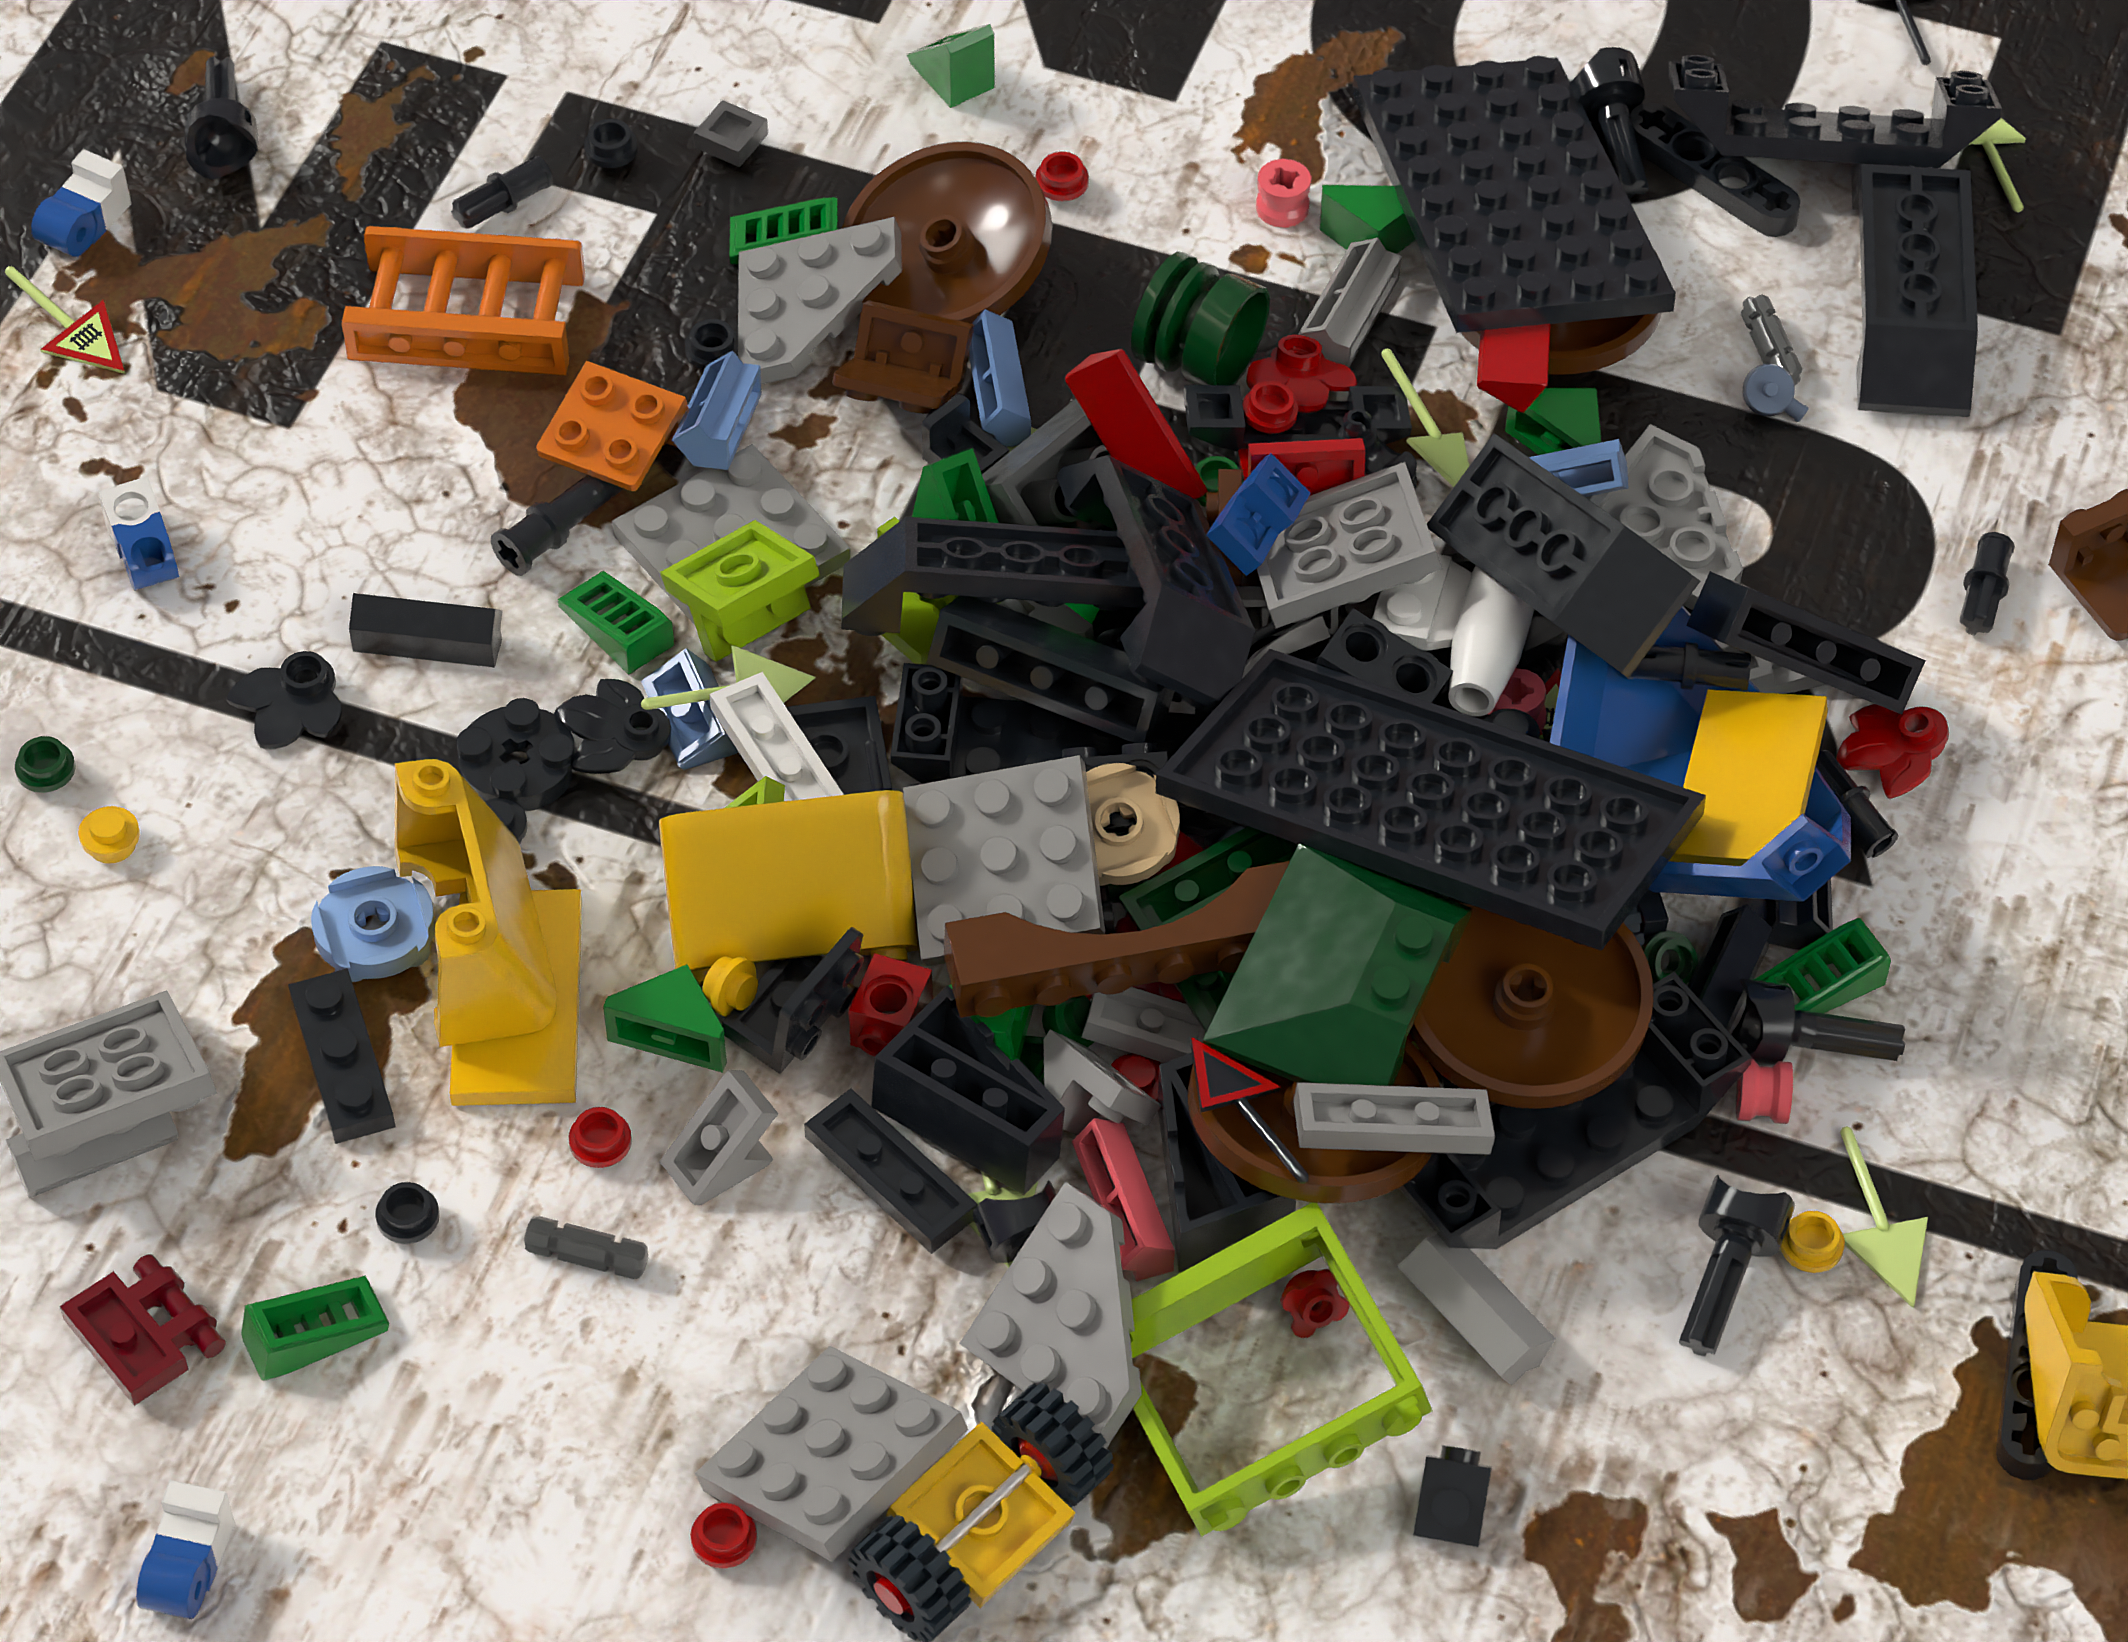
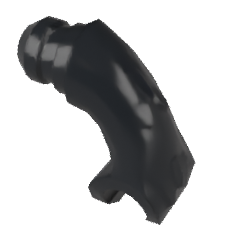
(1378, 456)

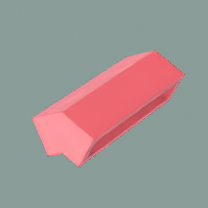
(1131, 1196)

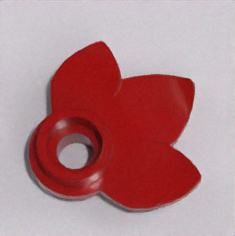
(1304, 370)
(1891, 744)

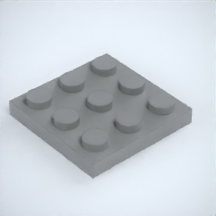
(717, 505)
(1348, 547)
(1004, 845)
(103, 1076)
(831, 1452)

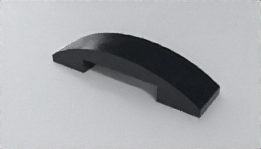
(1218, 418)

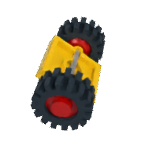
(981, 1513)

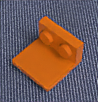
(612, 426)

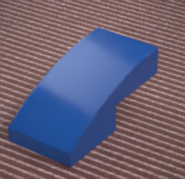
(1258, 514)

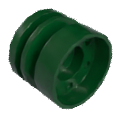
(1200, 321)

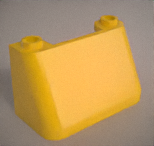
(789, 879)
(491, 949)
(2077, 1379)

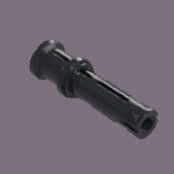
(549, 523)

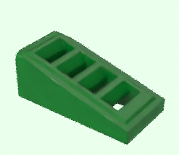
(796, 219)
(629, 650)
(1854, 954)
(296, 1350)

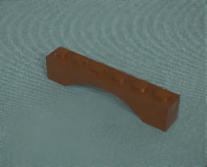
(1012, 963)

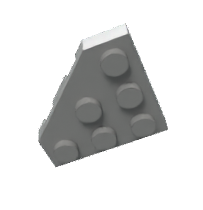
(809, 290)
(1674, 507)
(1066, 1313)

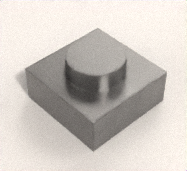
(731, 133)

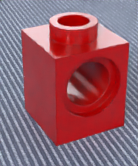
(887, 987)

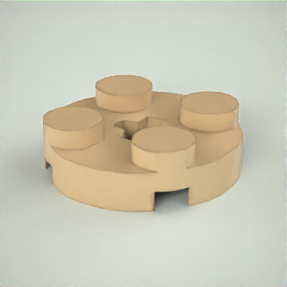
(1149, 841)

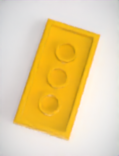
(1755, 768)
(537, 1064)

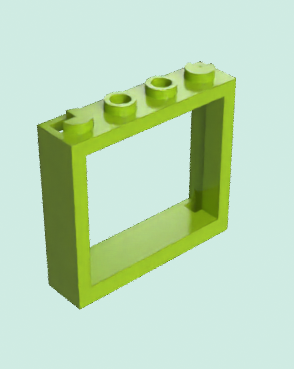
(1225, 1281)

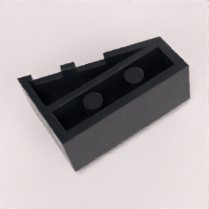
(968, 1096)
(1206, 1199)

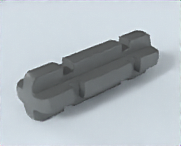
(1770, 335)
(586, 1247)

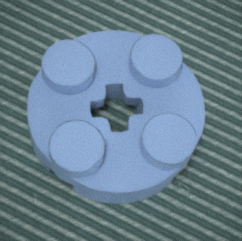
(377, 952)

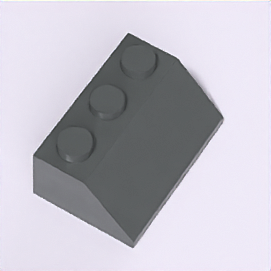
(1025, 480)

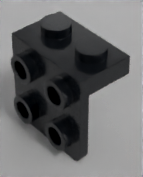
(795, 1002)

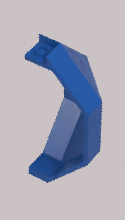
(1653, 732)

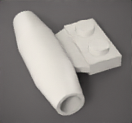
(1473, 617)

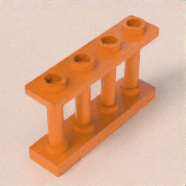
(462, 339)

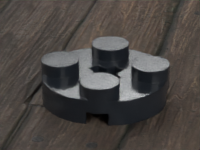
(517, 729)

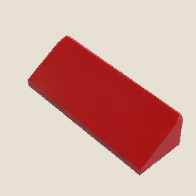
(1514, 364)
(1131, 420)

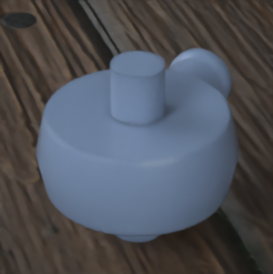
(1771, 391)

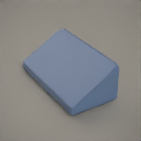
(694, 729)

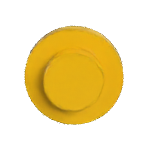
(109, 834)
(730, 984)
(1813, 1242)

